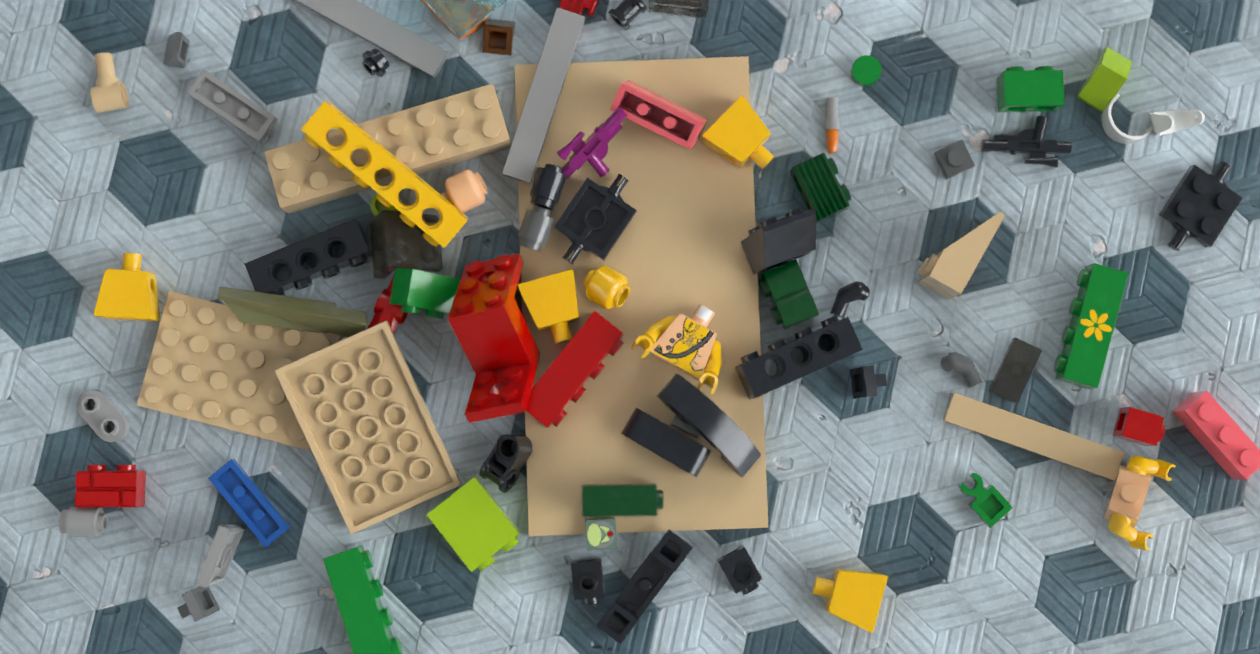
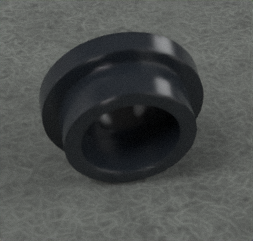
(375, 62)

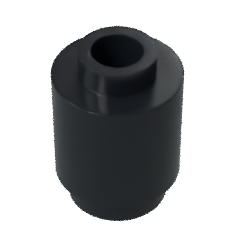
(547, 186)

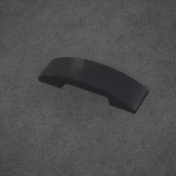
(710, 423)
(644, 586)

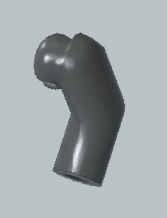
(962, 364)

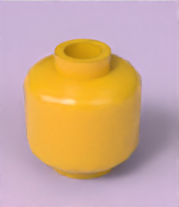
(606, 287)

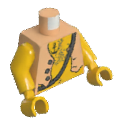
(686, 345)
(1129, 495)

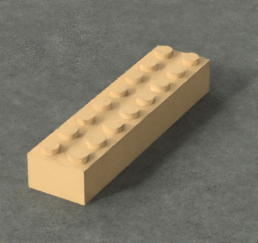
(420, 137)

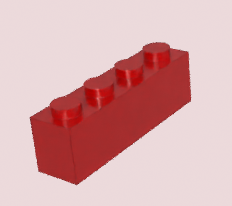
(572, 368)

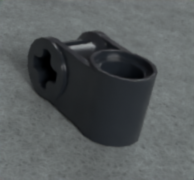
(504, 466)

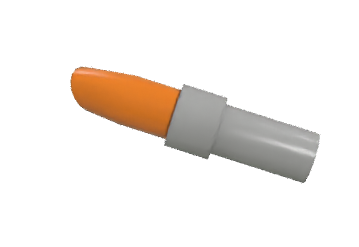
(832, 124)

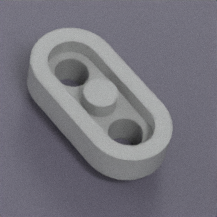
(103, 413)

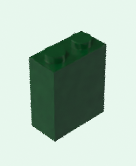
(621, 500)

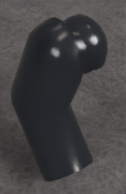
(847, 294)

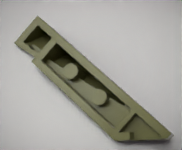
(292, 312)

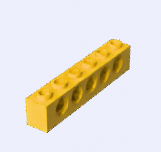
(330, 117)

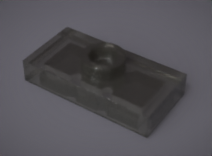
(1015, 370)

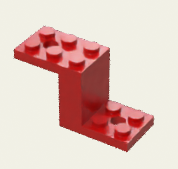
(494, 338)

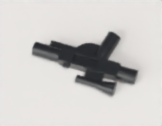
(1030, 142)

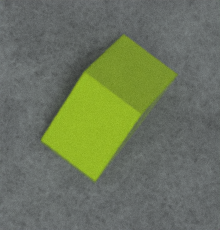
(1105, 79)

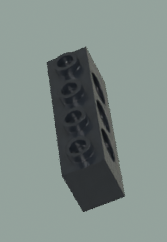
(265, 268)
(842, 344)

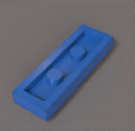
(249, 502)

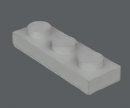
(232, 106)

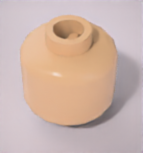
(465, 190)

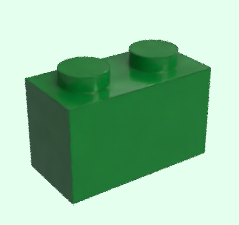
(1030, 90)
(423, 291)

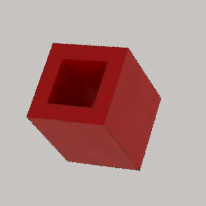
(1139, 426)

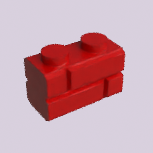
(110, 488)

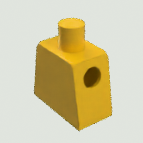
(739, 135)
(128, 292)
(552, 303)
(853, 595)

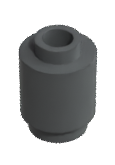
(535, 228)

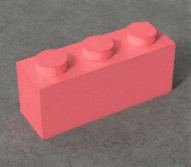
(659, 114)
(1219, 435)

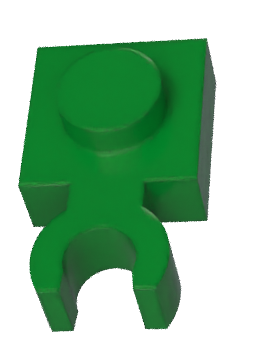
(987, 502)

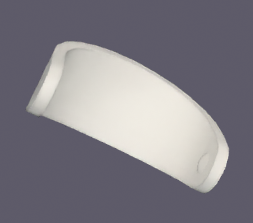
(1175, 120)
(1112, 130)

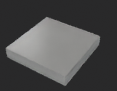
(220, 554)

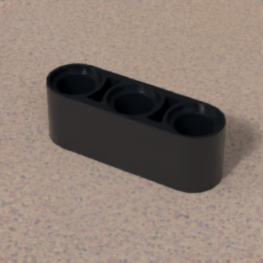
(666, 442)

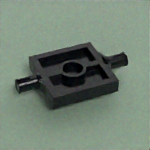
(1200, 206)
(595, 219)

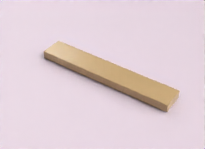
(1033, 436)

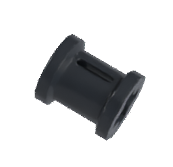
(625, 20)

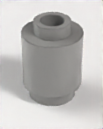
(83, 521)

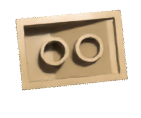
(952, 267)

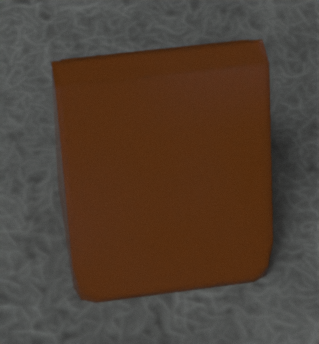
(498, 36)

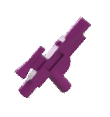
(594, 147)

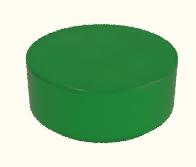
(866, 70)

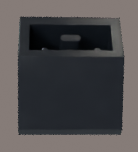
(781, 240)

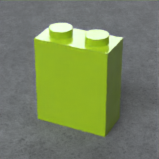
(474, 525)

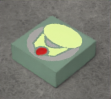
(601, 534)

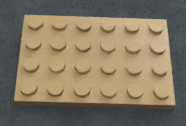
(224, 369)
(368, 427)

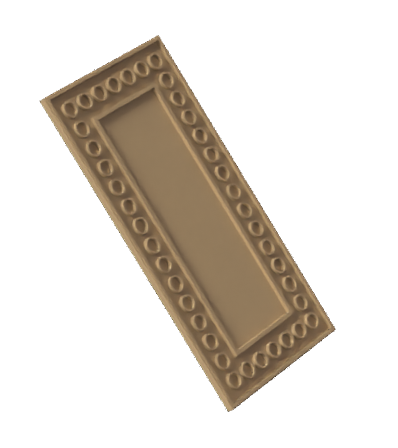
(676, 256)

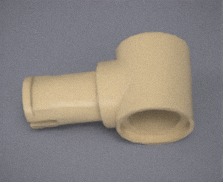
(109, 91)

